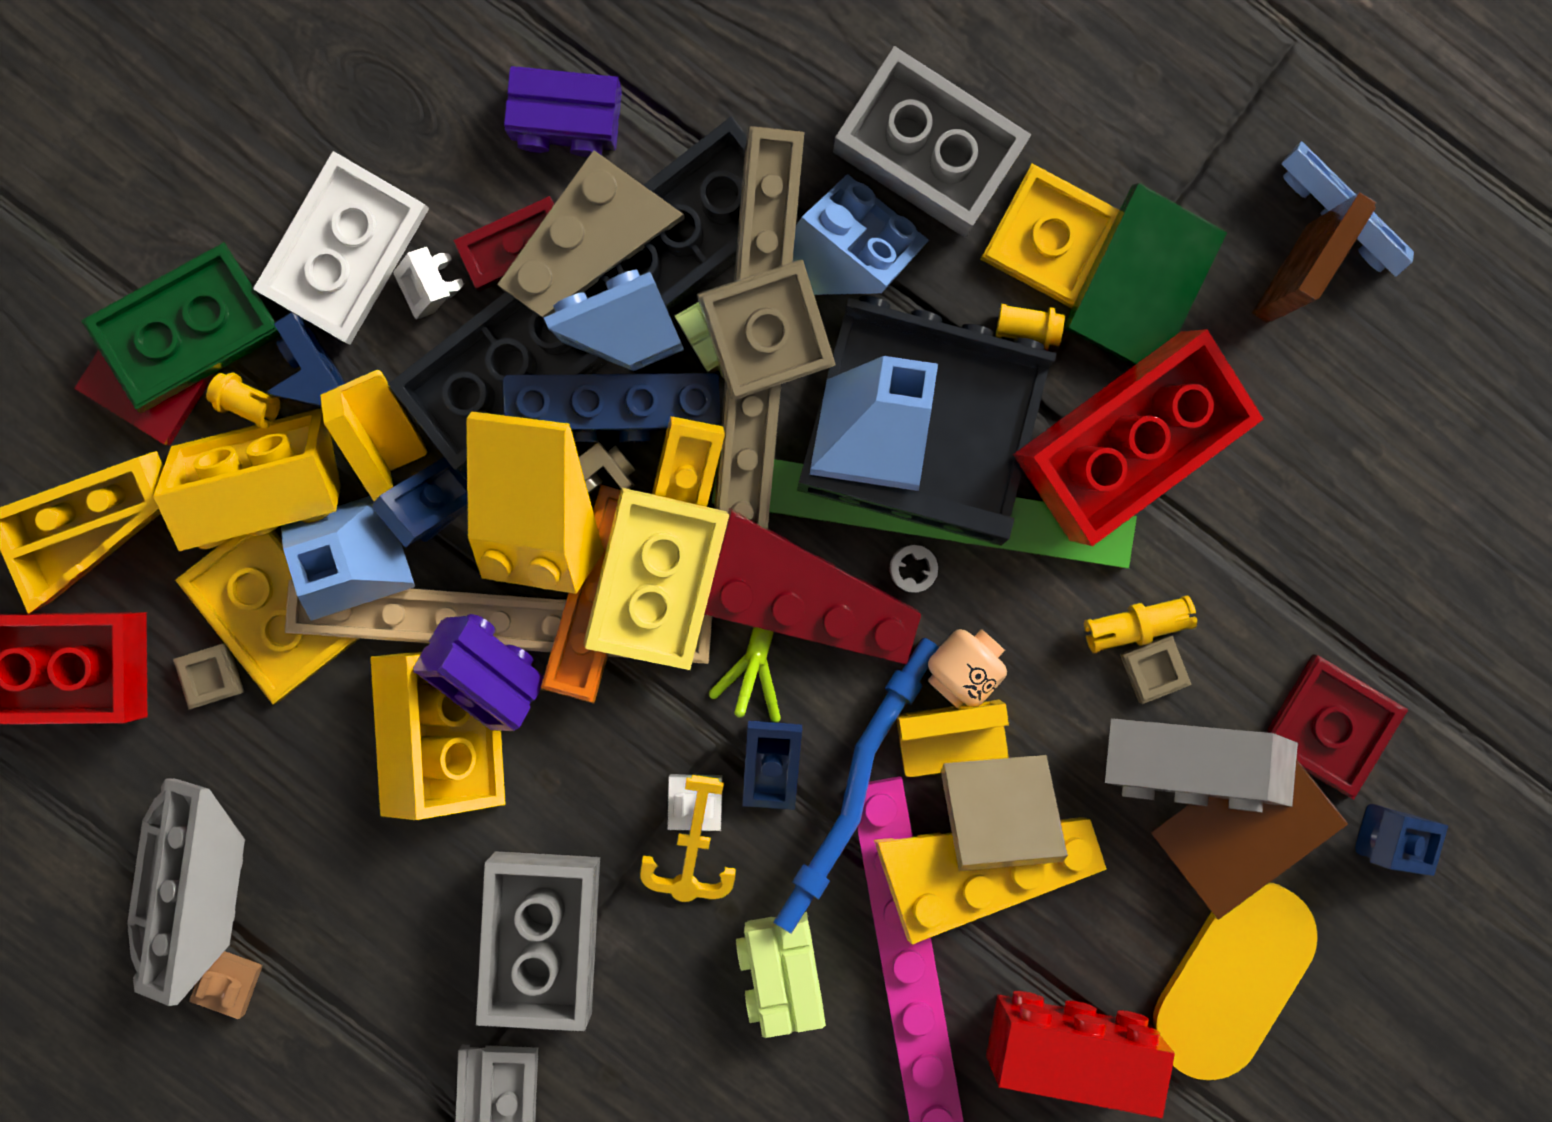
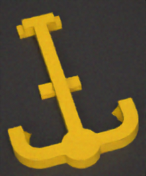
(686, 886)

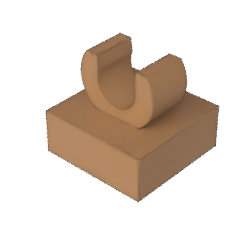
(227, 985)

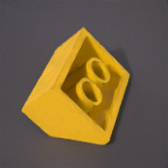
(248, 481)
(428, 748)

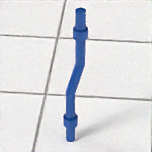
(812, 879)

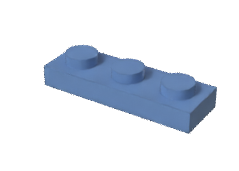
(1381, 245)

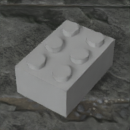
(930, 141)
(538, 941)

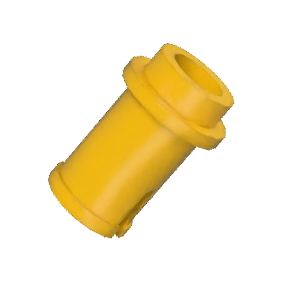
(1030, 324)
(232, 395)

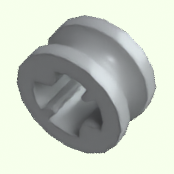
(917, 553)

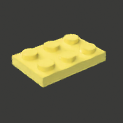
(655, 579)

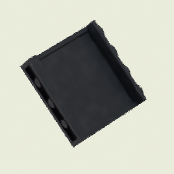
(978, 419)

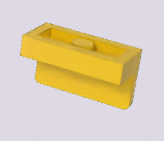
(371, 430)
(952, 736)

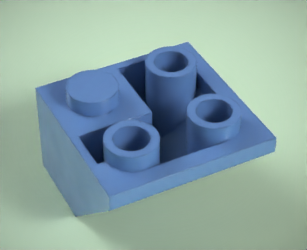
(854, 241)
(620, 324)
(876, 423)
(344, 559)

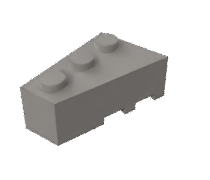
(1201, 764)

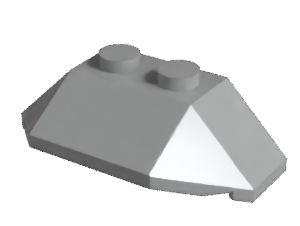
(182, 890)

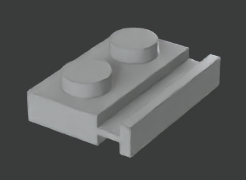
(496, 1084)

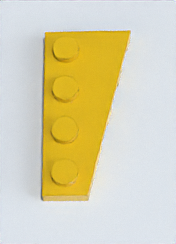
(939, 897)

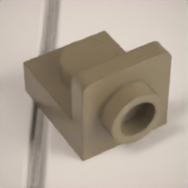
(599, 459)

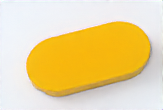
(1235, 982)

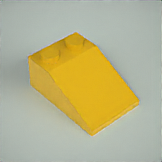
(529, 503)

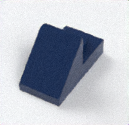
(303, 349)
(424, 502)
(772, 765)
(1400, 840)

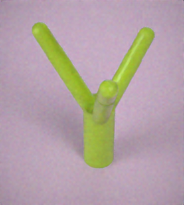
(753, 661)

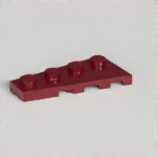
(792, 592)

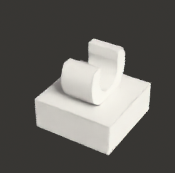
(422, 282)
(682, 803)

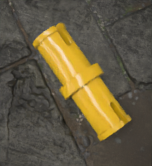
(1140, 624)

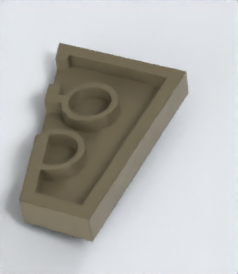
(586, 234)

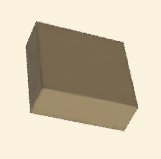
(1155, 669)
(208, 676)

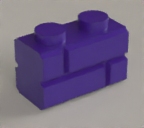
(562, 110)
(480, 672)

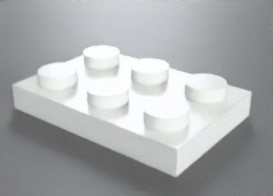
(341, 248)

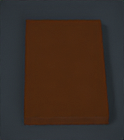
(1315, 258)
(1239, 851)

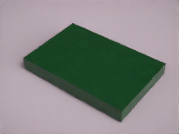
(1144, 276)
(181, 328)

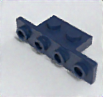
(613, 402)

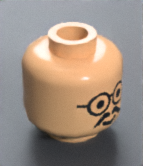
(967, 668)

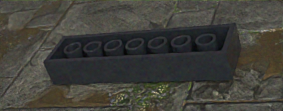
(511, 339)

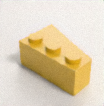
(75, 526)

